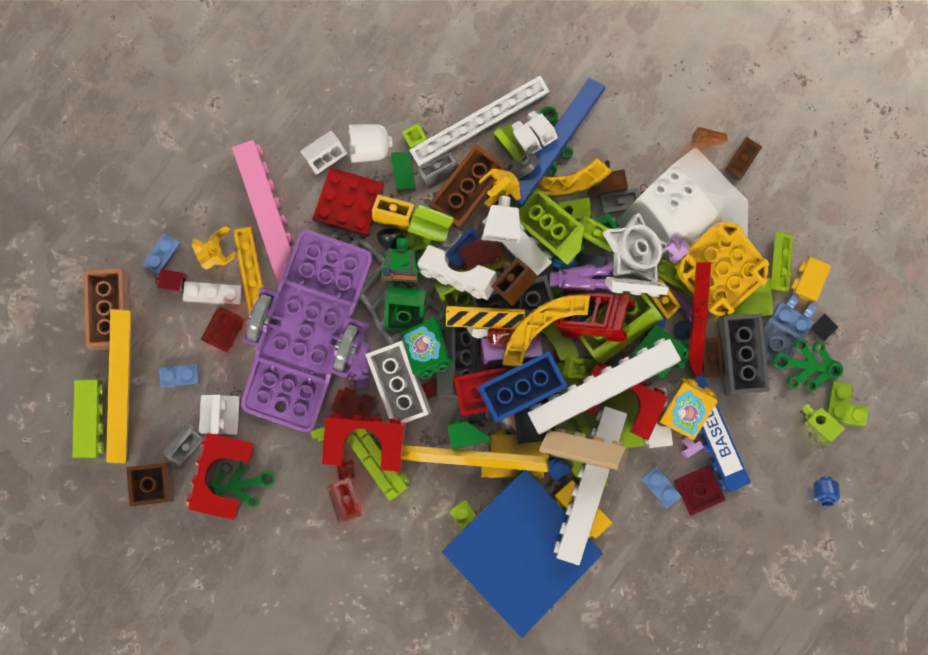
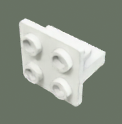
(219, 414)

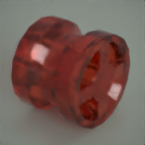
(346, 470)

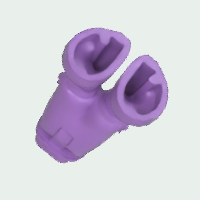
(581, 278)
(360, 367)

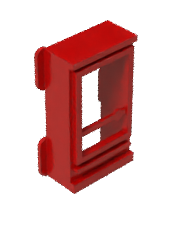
(613, 321)

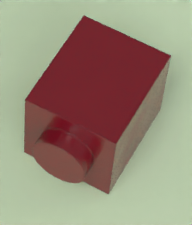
(171, 281)

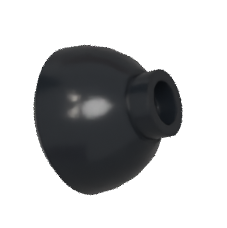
(388, 237)

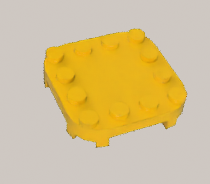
(735, 266)

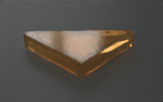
(706, 135)

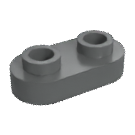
(523, 166)

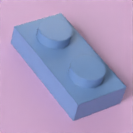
(161, 253)
(179, 375)
(661, 487)

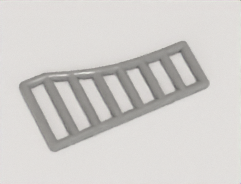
(371, 307)

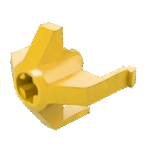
(505, 184)
(211, 252)

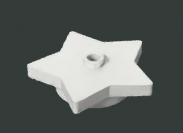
(635, 249)

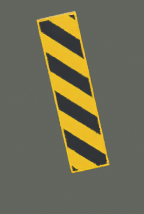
(484, 317)

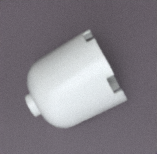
(368, 142)

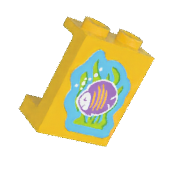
(689, 408)

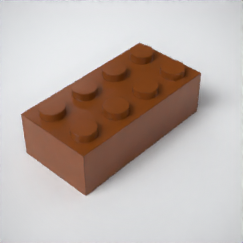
(462, 191)

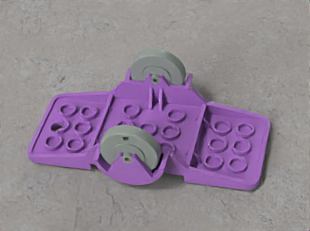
(305, 330)

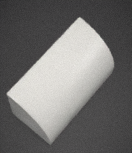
(323, 152)

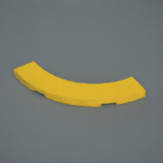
(574, 183)
(539, 319)

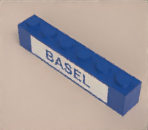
(722, 449)

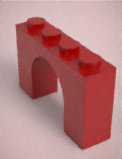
(650, 406)
(390, 434)
(216, 449)

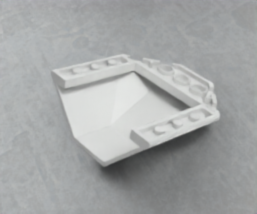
(688, 201)

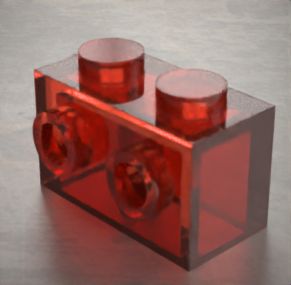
(480, 253)
(223, 329)
(349, 403)
(344, 501)

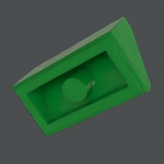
(403, 171)

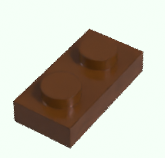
(743, 157)
(713, 358)

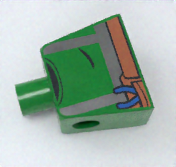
(400, 263)

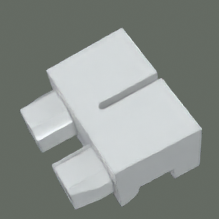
(529, 133)

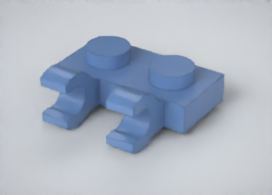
(793, 320)

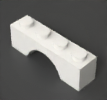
(476, 281)

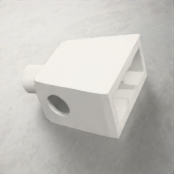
(502, 222)

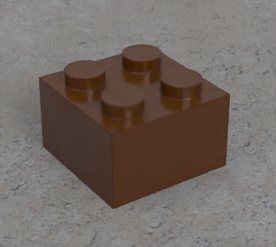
(150, 484)

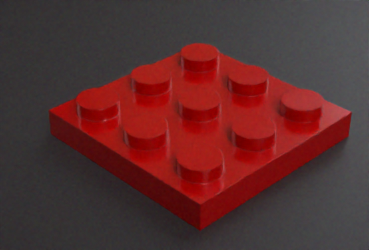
(347, 201)

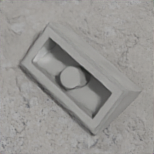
(438, 169)
(183, 445)

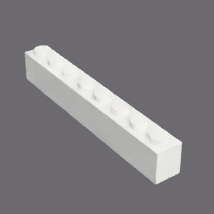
(603, 387)
(588, 492)

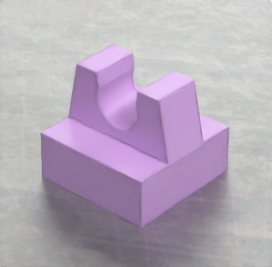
(677, 249)
(690, 447)

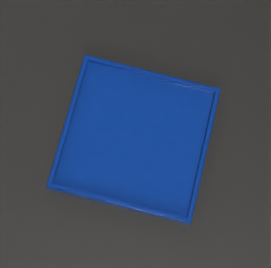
(511, 553)

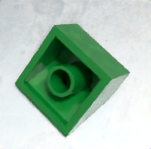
(404, 308)
(465, 434)

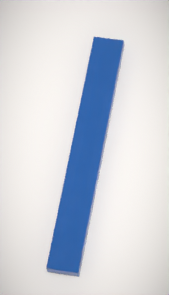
(565, 130)

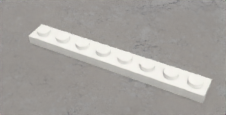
(479, 121)

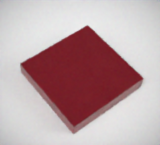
(699, 490)

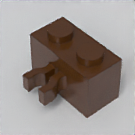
(614, 182)
(514, 280)

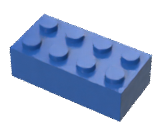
(522, 387)

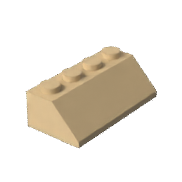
(585, 450)

